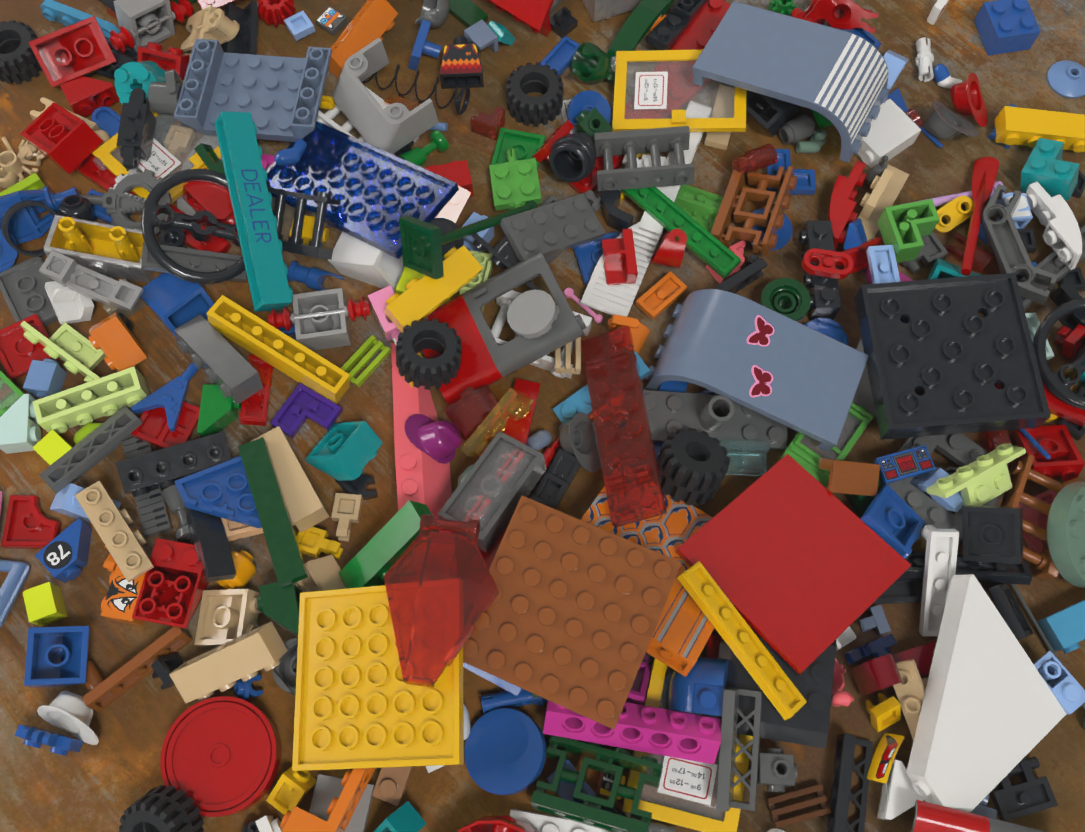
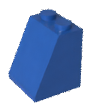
(175, 300)

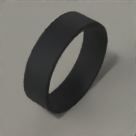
(4, 225)

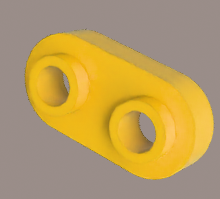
(953, 214)

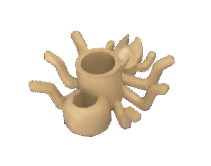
(12, 164)

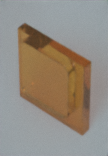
(409, 103)

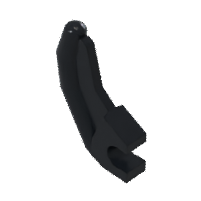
(359, 486)

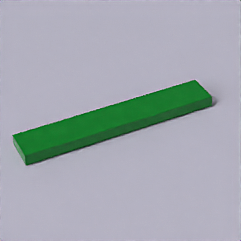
(672, 217)

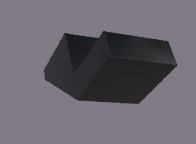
(613, 216)

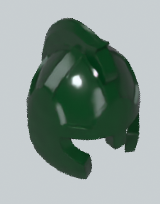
(591, 64)

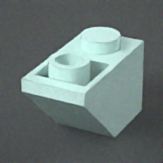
(19, 427)

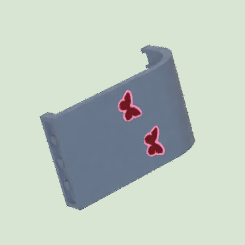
(761, 362)

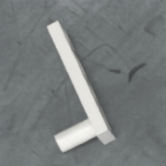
(938, 572)

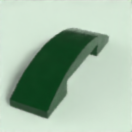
(638, 25)

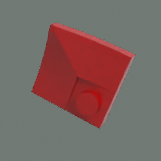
(156, 429)

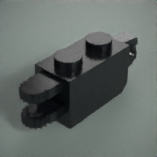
(136, 129)

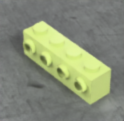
(90, 400)

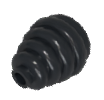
(573, 157)

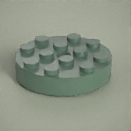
(1067, 533)

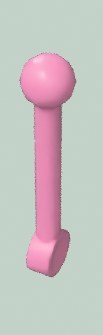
(569, 293)

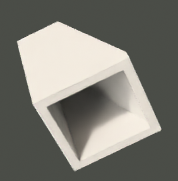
(366, 262)

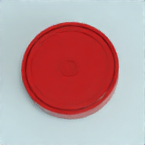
(222, 755)

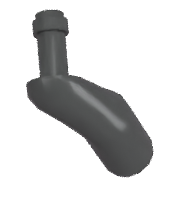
(876, 170)

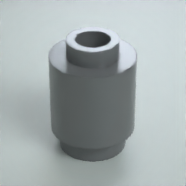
(796, 129)

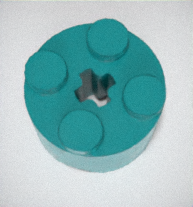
(136, 75)

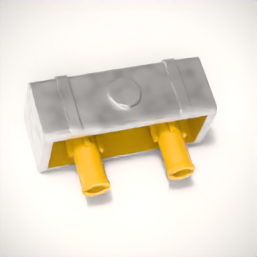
(115, 251)

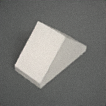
(897, 793)

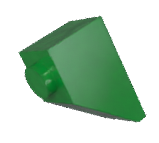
(215, 411)

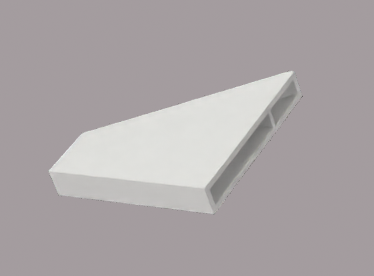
(979, 704)

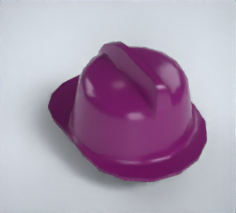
(434, 438)

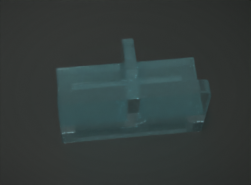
(746, 457)

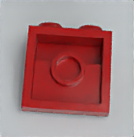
(167, 60)
(1056, 440)

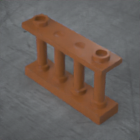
(1020, 472)

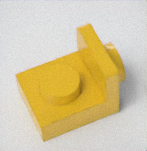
(291, 790)

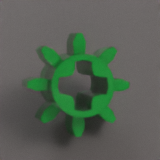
(782, 6)

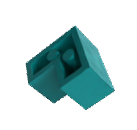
(1049, 170)

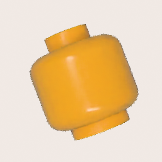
(244, 570)

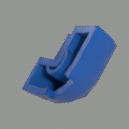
(701, 689)

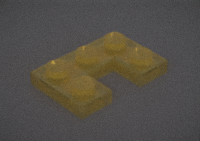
(512, 405)

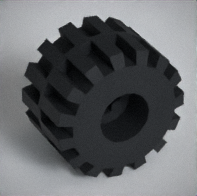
(692, 466)

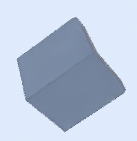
(481, 36)

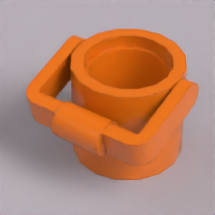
(638, 330)

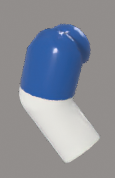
(943, 77)

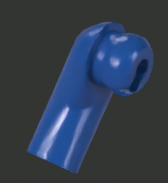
(291, 155)

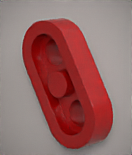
(826, 262)

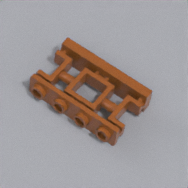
(735, 202)

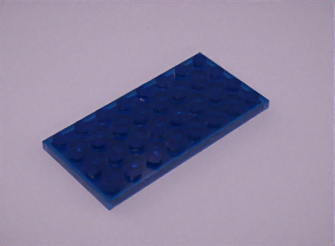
(368, 183)

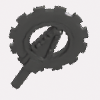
(120, 202)

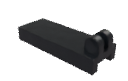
(744, 277)

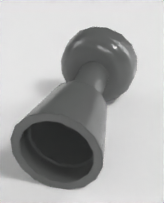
(176, 506)

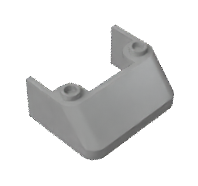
(380, 127)

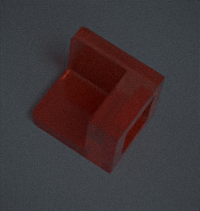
(488, 125)

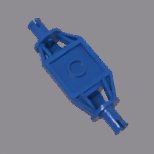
(26, 222)

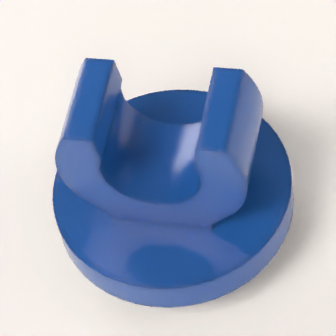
(244, 690)

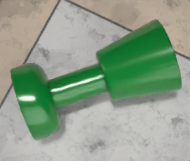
(418, 155)

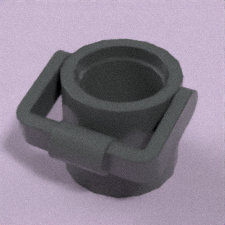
(165, 95)

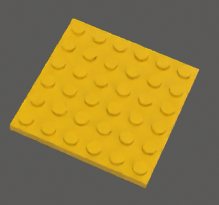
(353, 693)

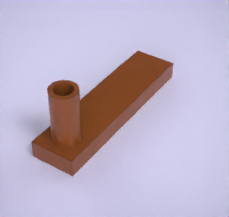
(106, 691)

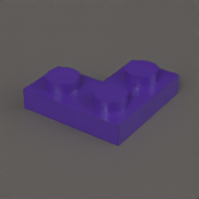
(305, 405)

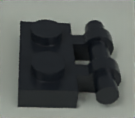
(1025, 797)

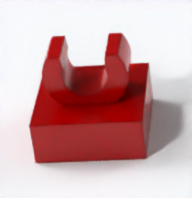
(1070, 340)

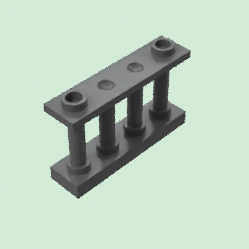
(644, 141)

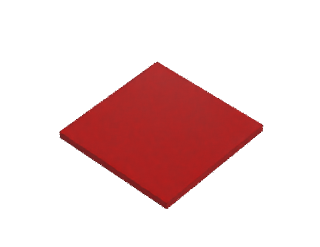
(794, 561)

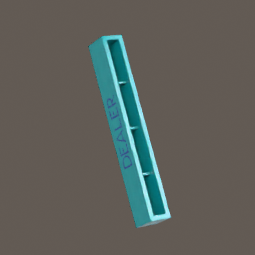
(253, 211)

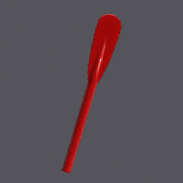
(983, 181)

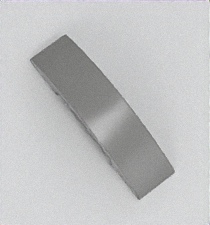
(90, 283)

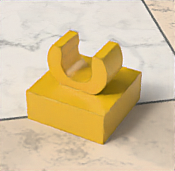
(885, 713)

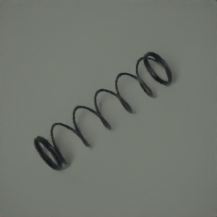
(457, 100)

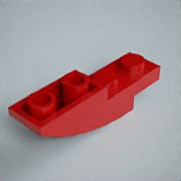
(843, 202)

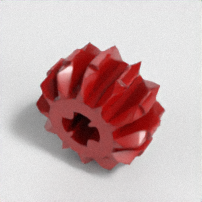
(276, 11)

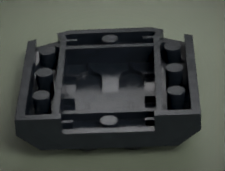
(811, 722)

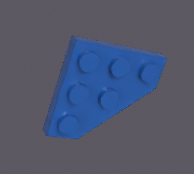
(221, 493)

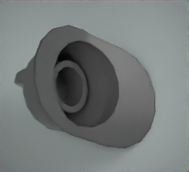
(947, 124)
(579, 440)

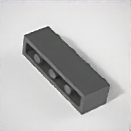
(218, 359)

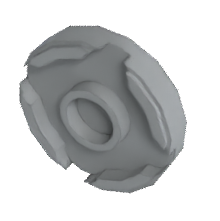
(532, 313)

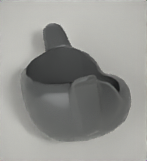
(435, 12)

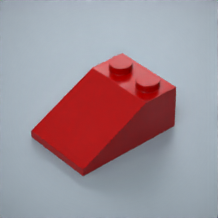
(73, 52)
(62, 137)

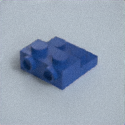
(893, 520)

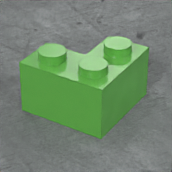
(905, 225)

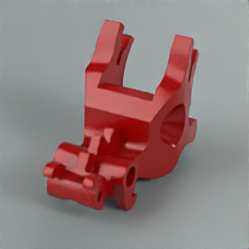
(837, 14)

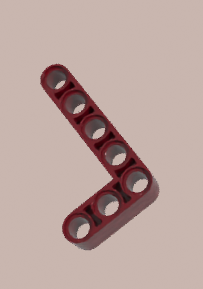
(883, 671)

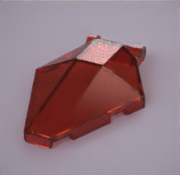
(437, 597)

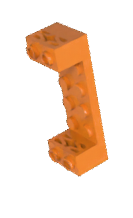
(339, 810)

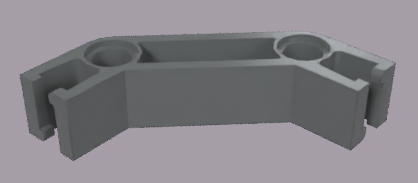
(1010, 250)

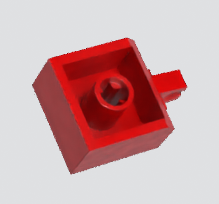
(210, 198)

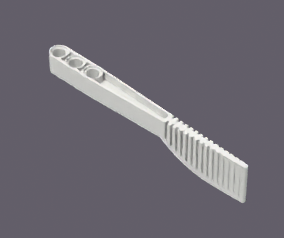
(646, 234)

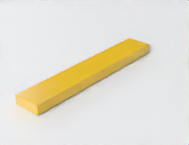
(742, 640)

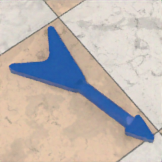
(169, 397)

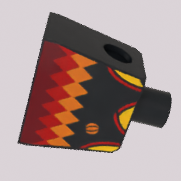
(461, 65)

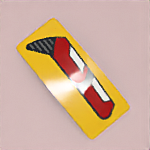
(884, 757)

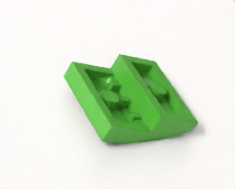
(699, 205)

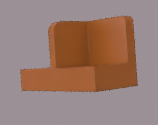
(851, 476)

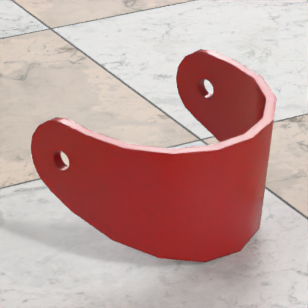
(670, 249)

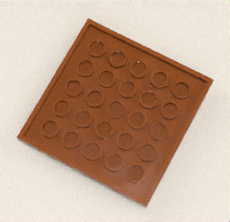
(570, 611)

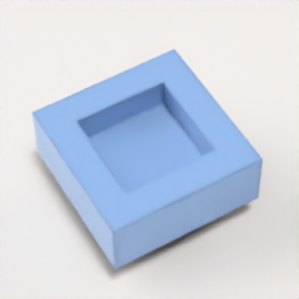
(299, 25)

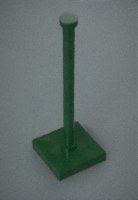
(424, 241)

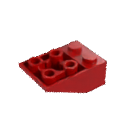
(172, 586)

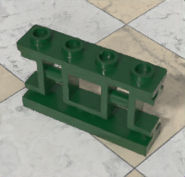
(590, 810)

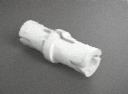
(924, 59)

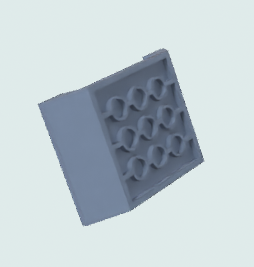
(275, 89)

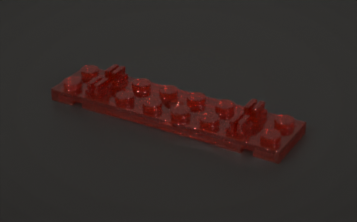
(628, 451)

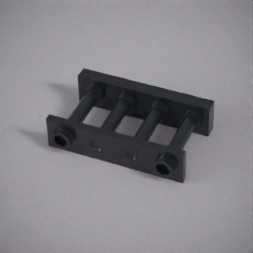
(295, 242)

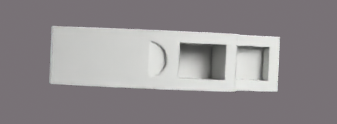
(1061, 225)

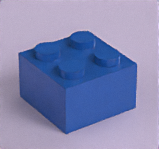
(1006, 26)

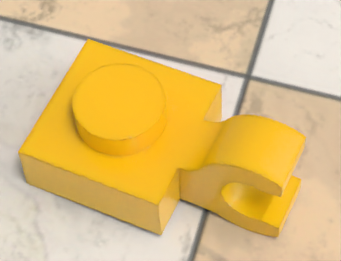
(315, 541)

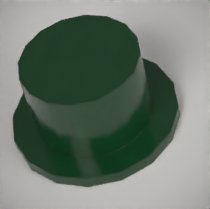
(786, 298)

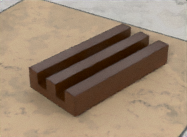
(821, 799)

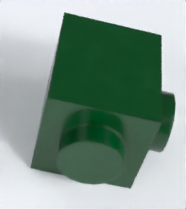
(591, 122)

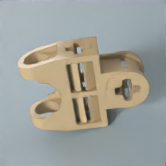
(211, 25)

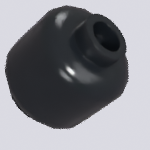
(77, 207)

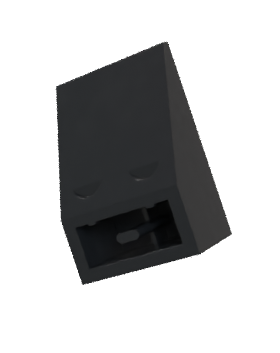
(769, 111)

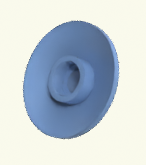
(1067, 79)

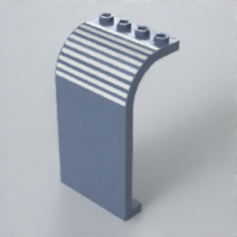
(799, 65)

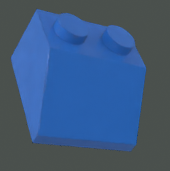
(56, 656)

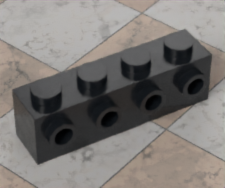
(822, 290)
(171, 463)

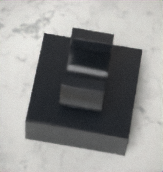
(563, 22)
(164, 666)

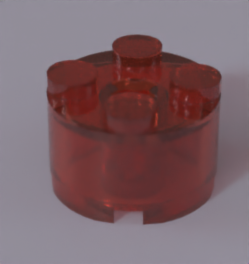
(471, 409)

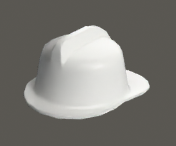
(70, 714)

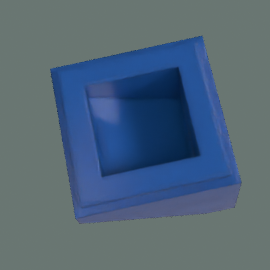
(855, 235)

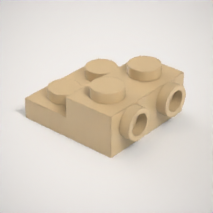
(226, 616)

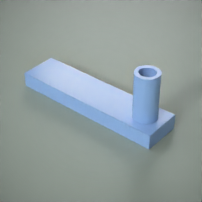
(883, 265)

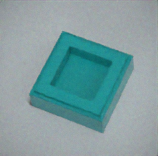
(502, 32)

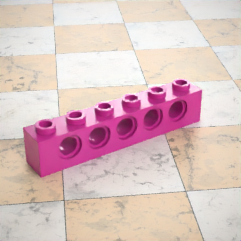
(643, 730)

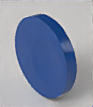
(505, 751)

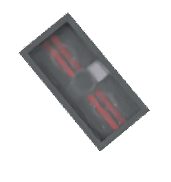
(495, 487)

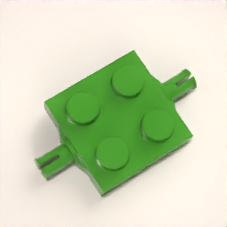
(515, 182)

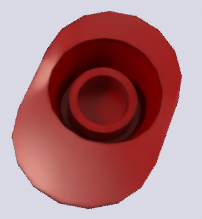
(968, 99)

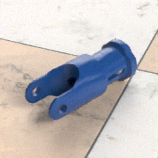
(312, 277)

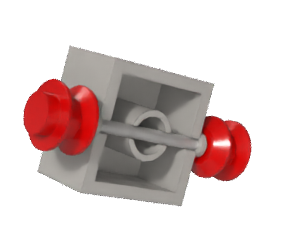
(147, 21)
(321, 318)

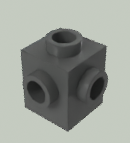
(776, 770)

